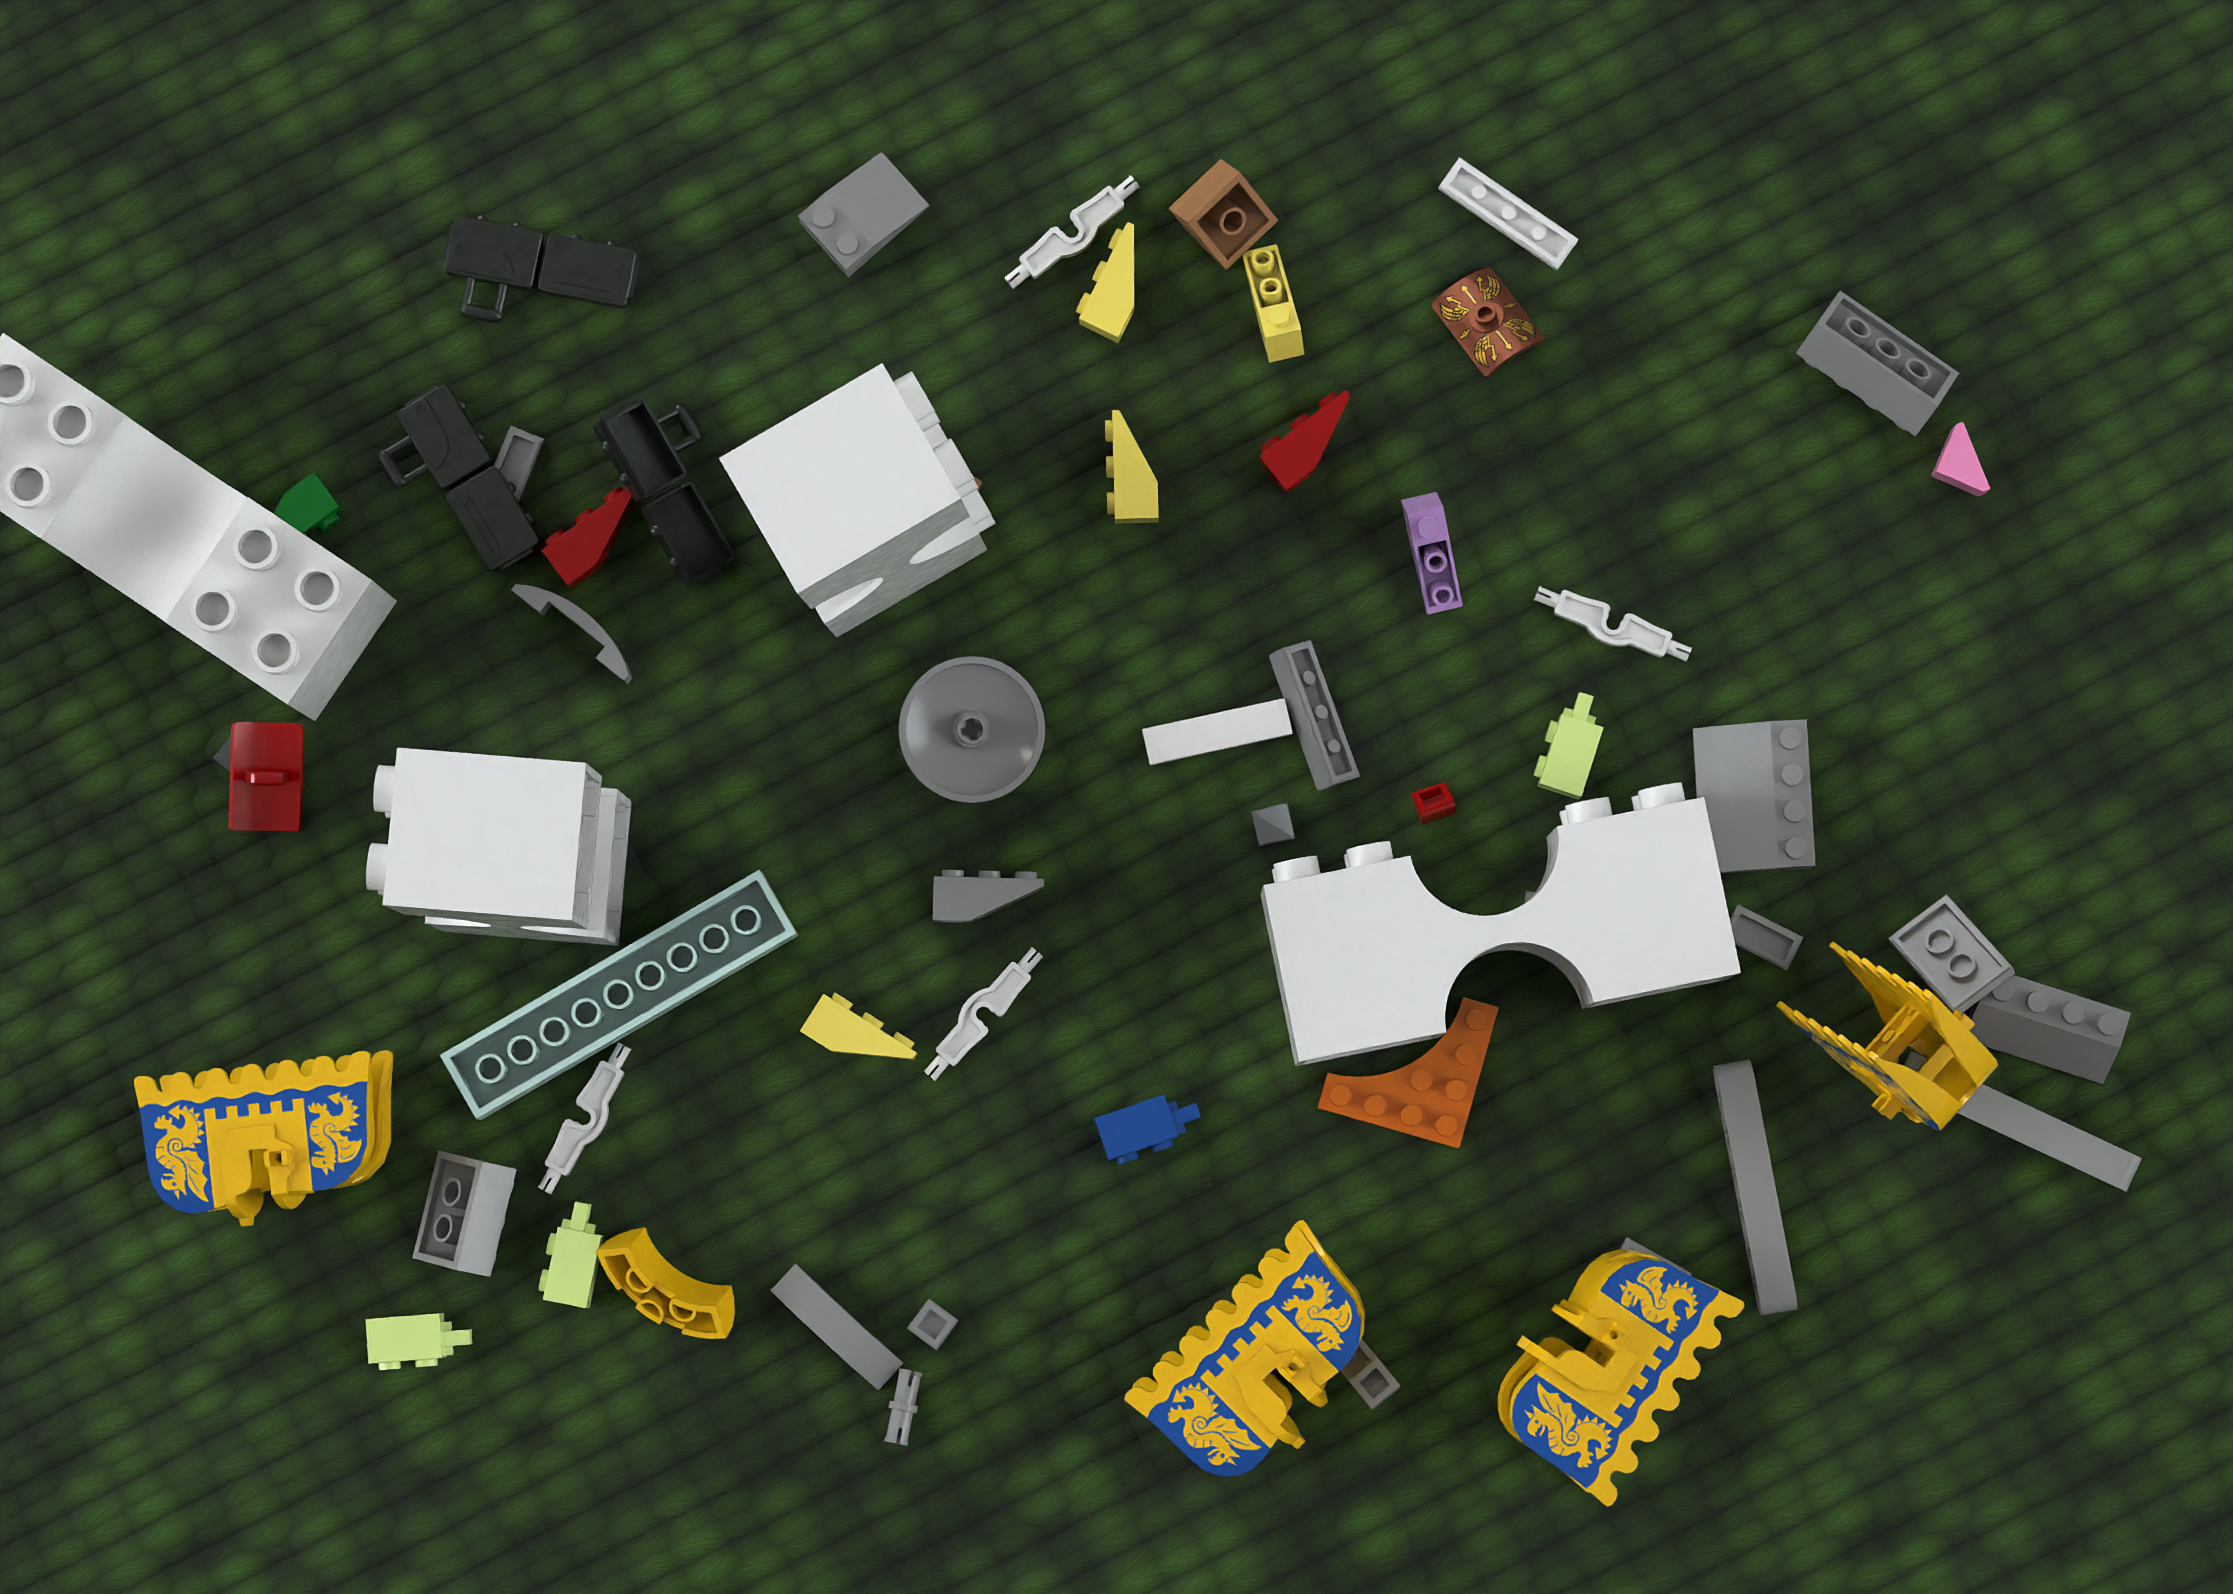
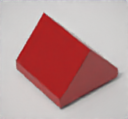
(1434, 803)

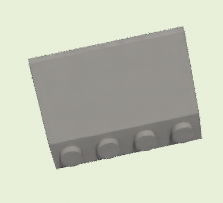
(1757, 794)

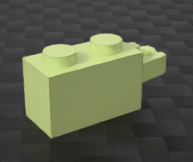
(1571, 750)
(573, 1260)
(412, 1338)

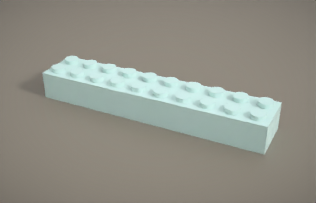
(619, 995)

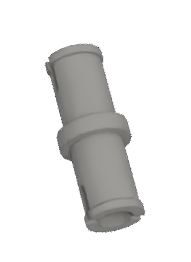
(903, 1407)

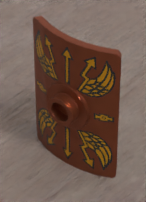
(1487, 320)

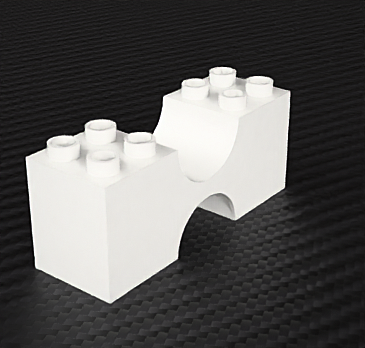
(861, 497)
(179, 537)
(501, 846)
(1621, 911)

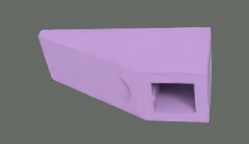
(1432, 552)

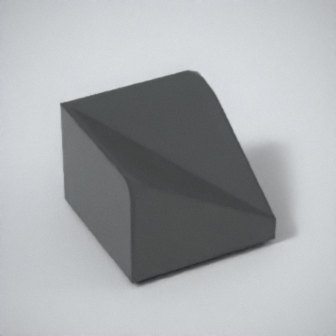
(1273, 825)

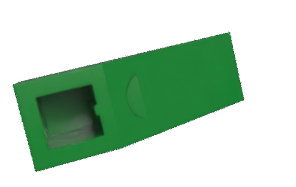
(309, 506)

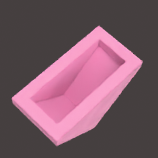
(1959, 463)

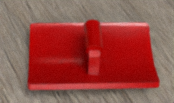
(266, 776)

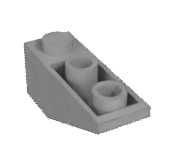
(972, 898)

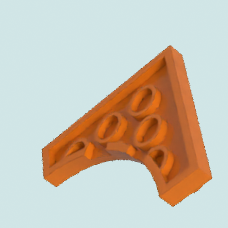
(1428, 1095)

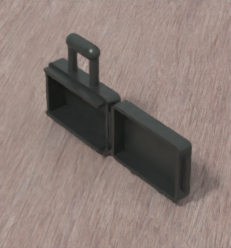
(517, 258)
(458, 457)
(652, 468)

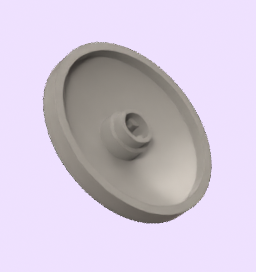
(971, 729)

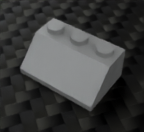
(464, 1213)

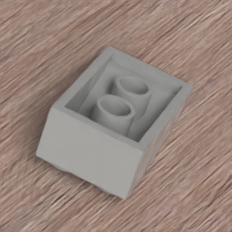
(862, 213)

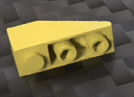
(1112, 299)
(1273, 303)
(1134, 482)
(845, 1032)

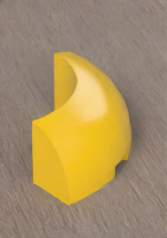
(664, 1291)

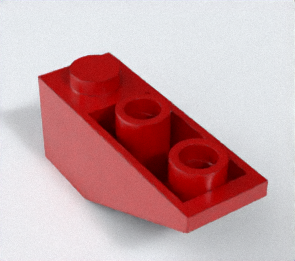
(1300, 451)
(586, 544)

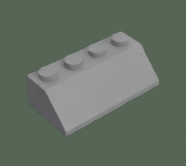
(1877, 363)
(2050, 1027)

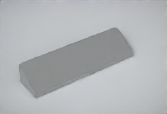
(1314, 715)

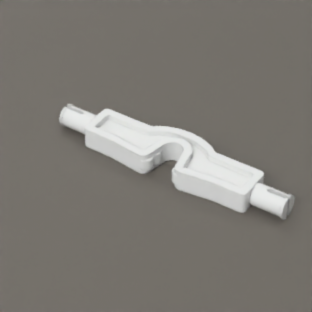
(1057, 245)
(1631, 631)
(969, 1027)
(573, 1135)

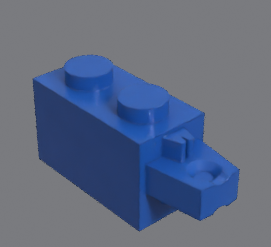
(1143, 1126)

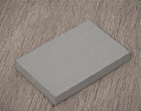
(1951, 955)

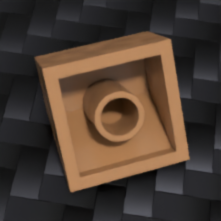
(1223, 213)

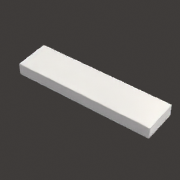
(1508, 214)
(1217, 731)

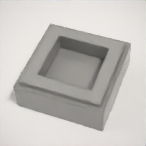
(932, 1324)

